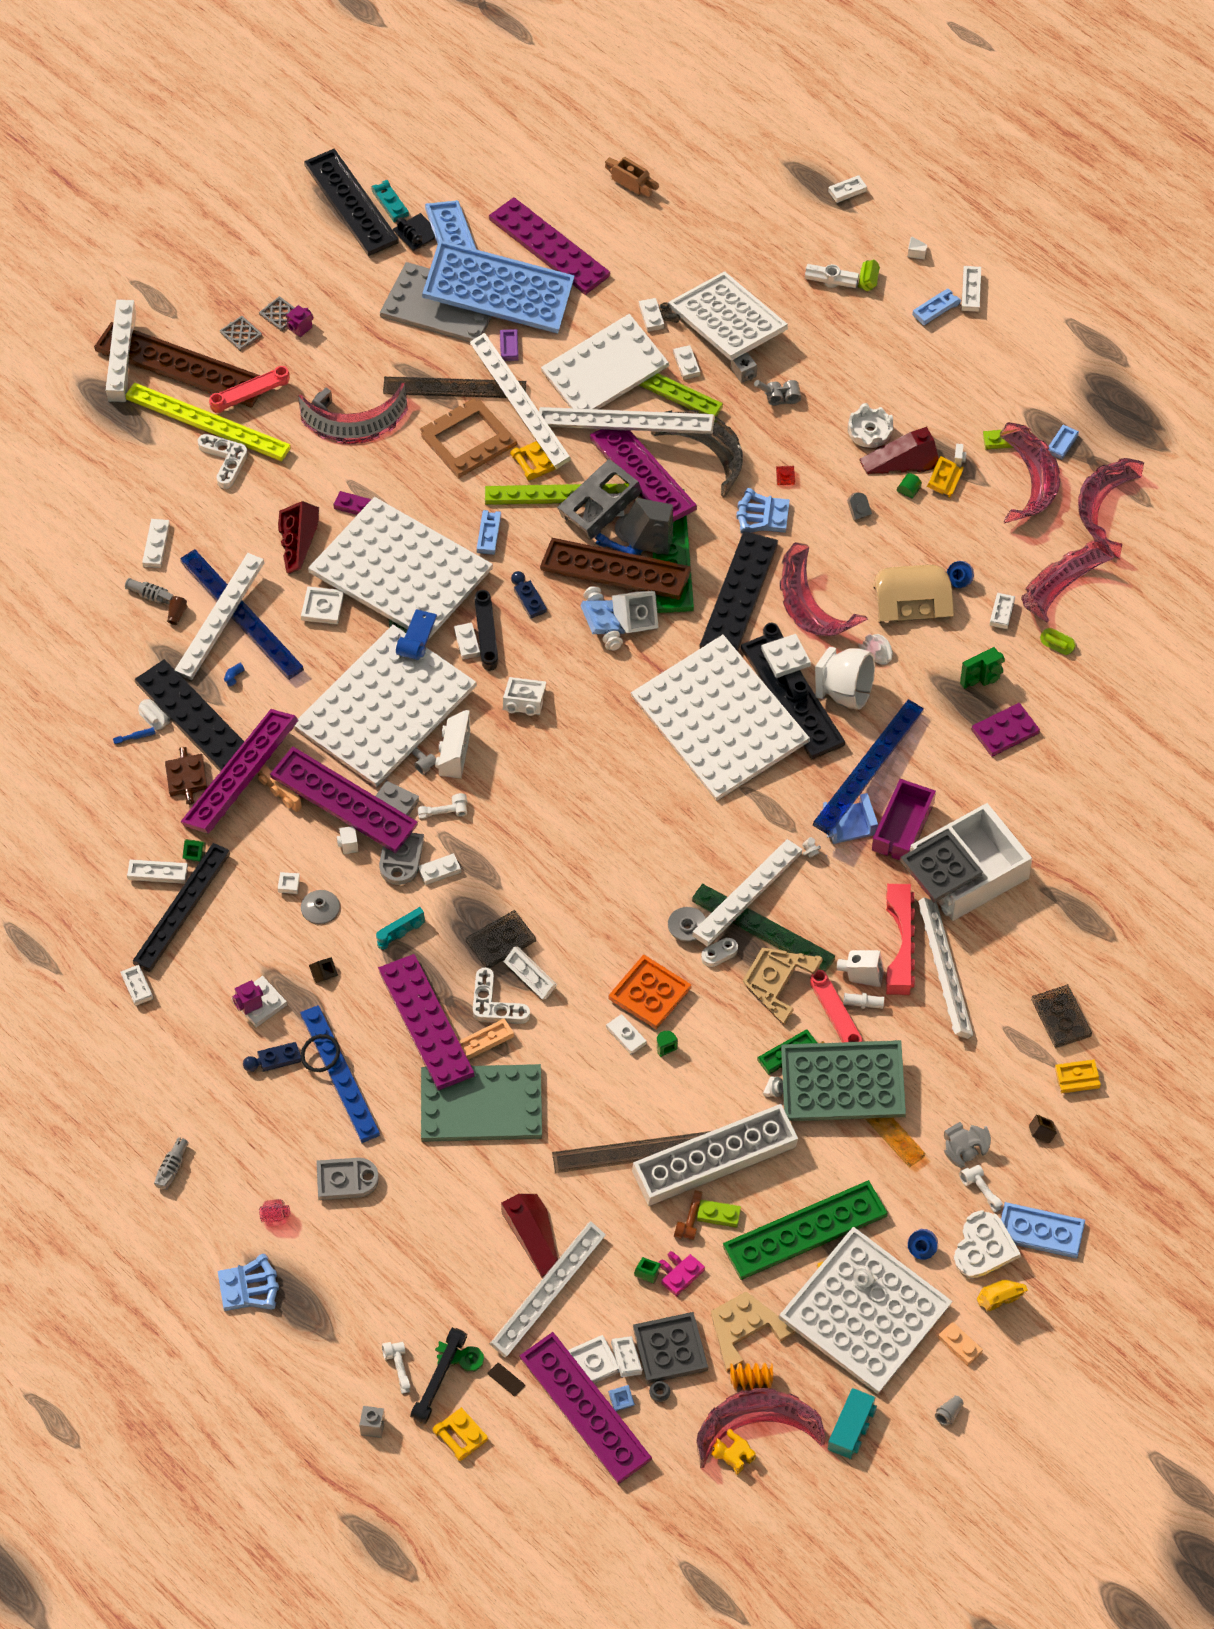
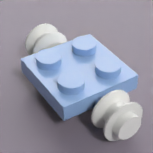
(602, 618)

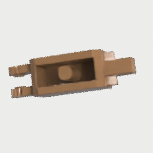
(631, 176)

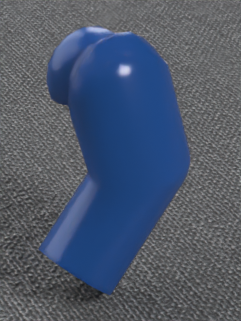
(231, 673)

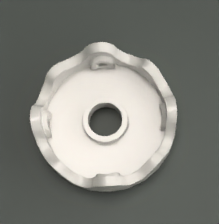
(865, 418)

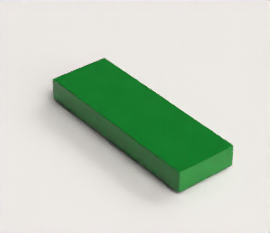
(772, 1059)

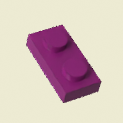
(350, 503)

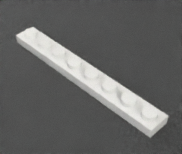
(219, 616)
(747, 892)
(945, 968)
(547, 1289)

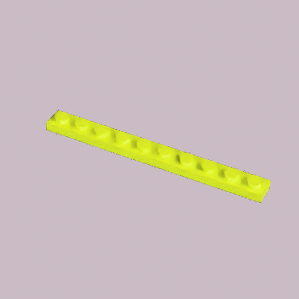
(208, 421)

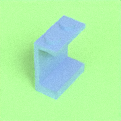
(856, 823)

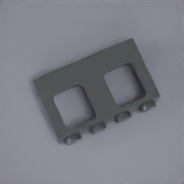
(593, 490)

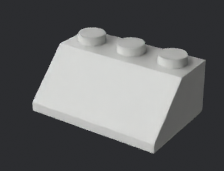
(454, 745)

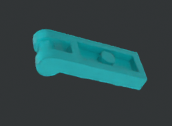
(390, 201)
(399, 928)

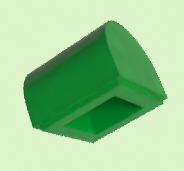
(910, 485)
(194, 850)
(666, 1043)
(647, 1270)

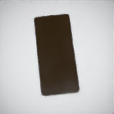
(506, 1379)

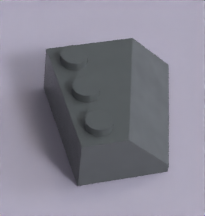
(649, 526)

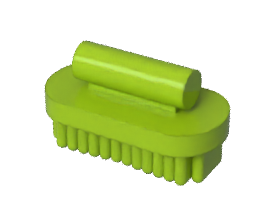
(869, 275)
(1057, 641)

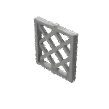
(270, 306)
(248, 341)

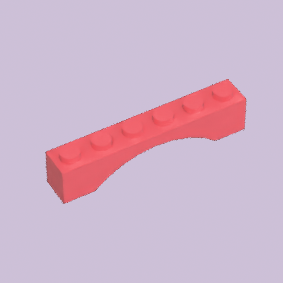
(899, 971)

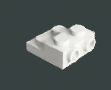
(524, 696)

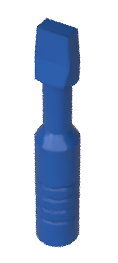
(135, 735)

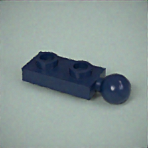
(528, 595)
(273, 1058)

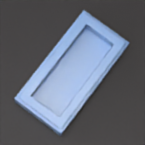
(1063, 441)

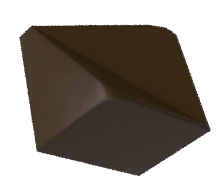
(323, 970)
(1042, 1129)

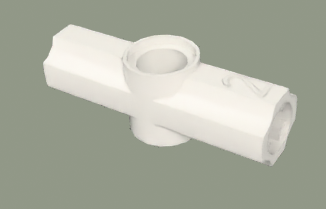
(831, 276)

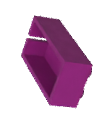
(903, 819)

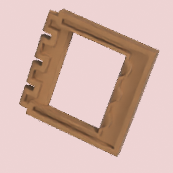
(478, 455)

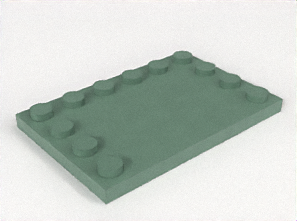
(843, 1080)
(493, 1105)

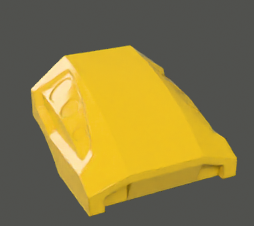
(1000, 1292)

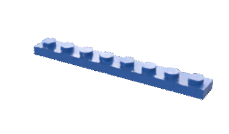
(340, 1076)

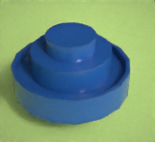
(960, 574)
(922, 1244)

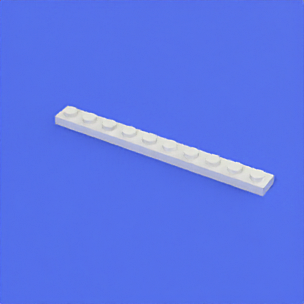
(520, 401)
(628, 420)

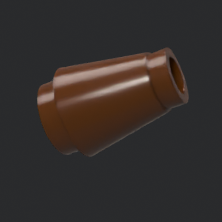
(176, 609)

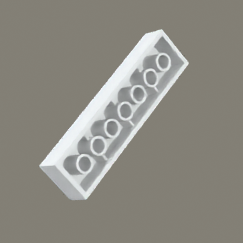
(714, 1154)

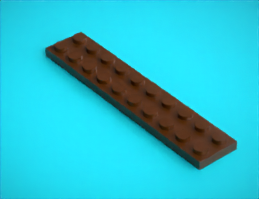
(180, 363)

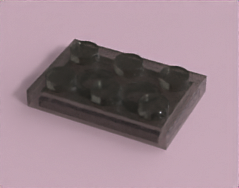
(498, 939)
(1061, 1016)

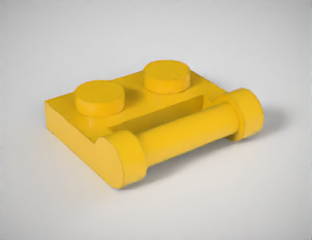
(537, 458)
(466, 1431)

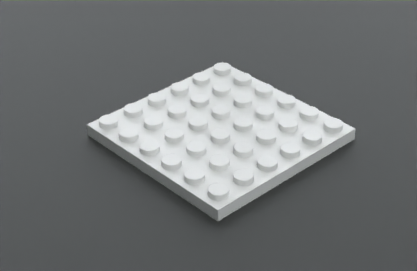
(868, 1327)

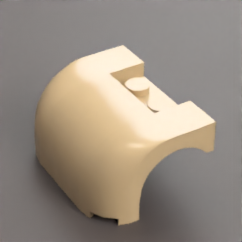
(913, 593)

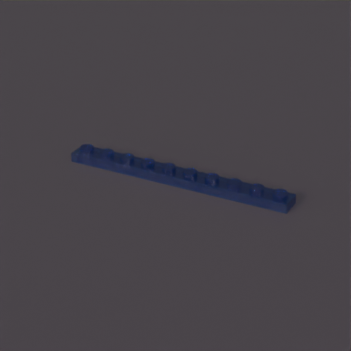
(243, 616)
(868, 767)

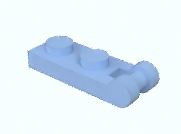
(936, 306)
(488, 532)

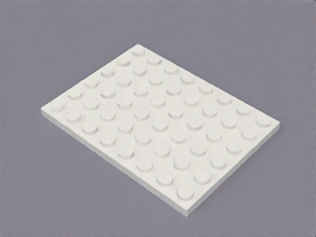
(399, 566)
(383, 707)
(720, 717)

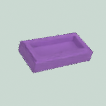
(509, 344)

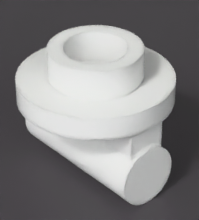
(811, 848)
(774, 1087)
(864, 1277)

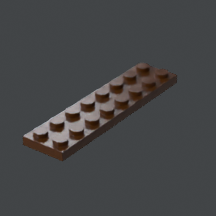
(615, 568)

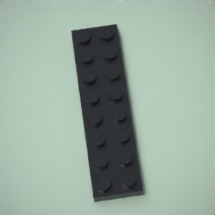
(351, 202)
(740, 589)
(190, 713)
(807, 713)

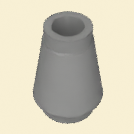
(948, 1411)

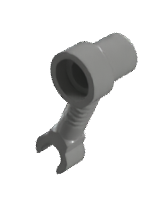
(425, 762)

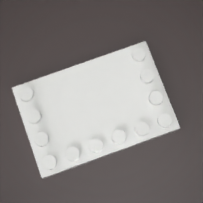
(728, 316)
(605, 365)

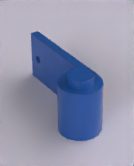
(417, 635)

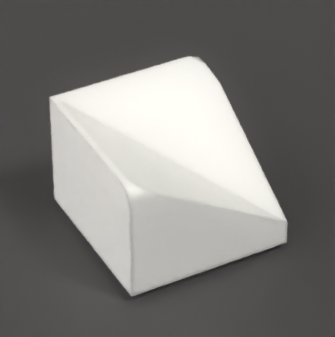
(917, 249)

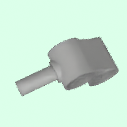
(780, 395)

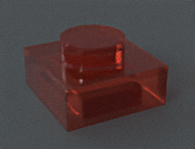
(785, 475)

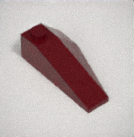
(910, 452)
(297, 528)
(532, 1228)

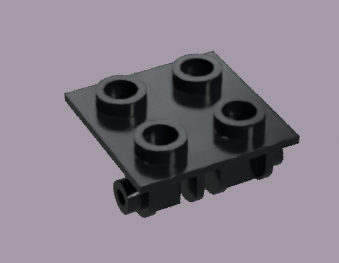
(414, 231)

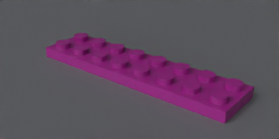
(549, 245)
(632, 456)
(239, 771)
(344, 799)
(426, 1022)
(585, 1408)

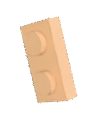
(960, 1343)

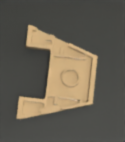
(771, 973)
(741, 1319)

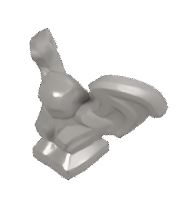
(962, 1142)

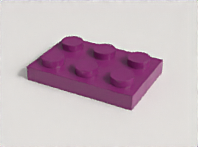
(1005, 729)

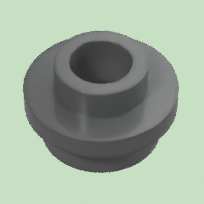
(659, 1385)

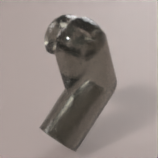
(667, 314)

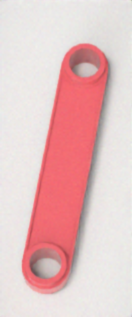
(249, 389)
(834, 1007)

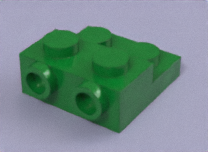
(983, 667)

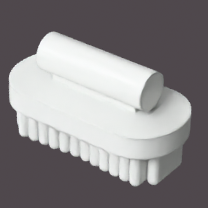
(153, 714)

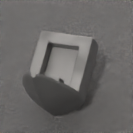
(323, 399)
(859, 505)

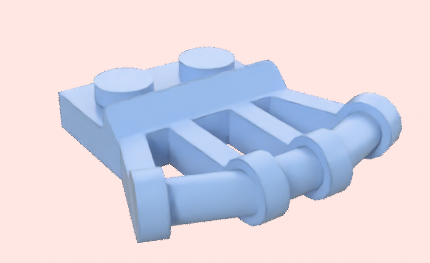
(774, 511)
(234, 1285)

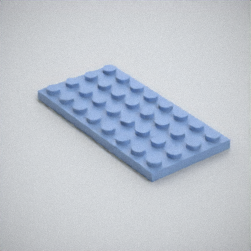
(498, 286)

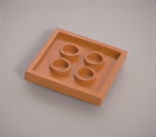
(649, 991)

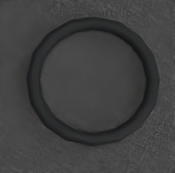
(315, 1038)

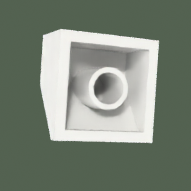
(636, 611)

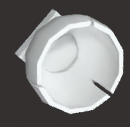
(843, 674)

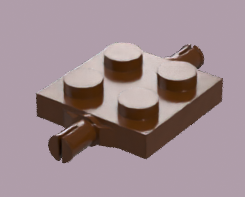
(186, 775)

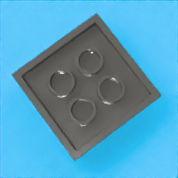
(941, 866)
(670, 1347)

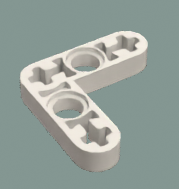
(229, 454)
(490, 1007)

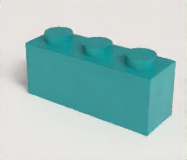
(852, 1423)

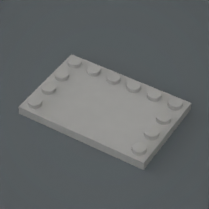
(408, 307)

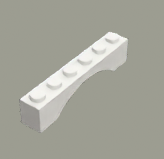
(119, 353)

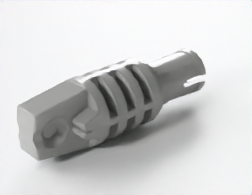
(149, 591)
(171, 1164)

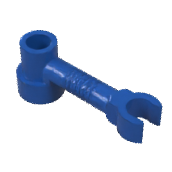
(604, 541)

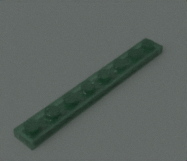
(765, 928)

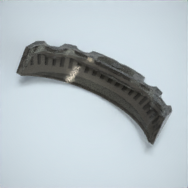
(723, 443)

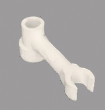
(458, 805)
(974, 1175)
(395, 1352)

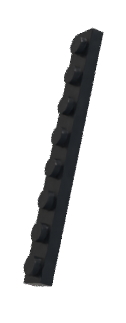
(181, 907)

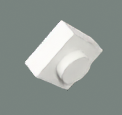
(960, 456)
(288, 883)

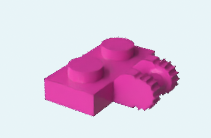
(682, 1275)

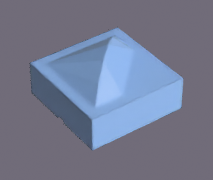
(621, 1398)

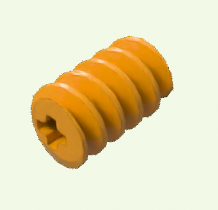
(751, 1376)

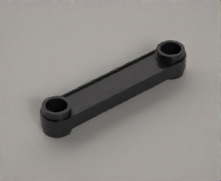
(486, 630)
(794, 680)
(422, 1410)

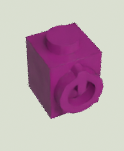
(299, 320)
(248, 997)

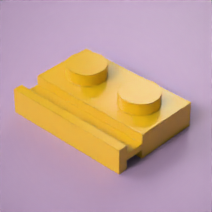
(945, 476)
(1077, 1076)

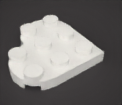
(985, 1245)

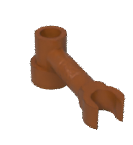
(686, 1229)

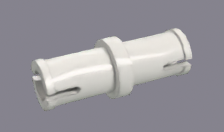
(863, 1000)

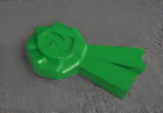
(469, 1358)

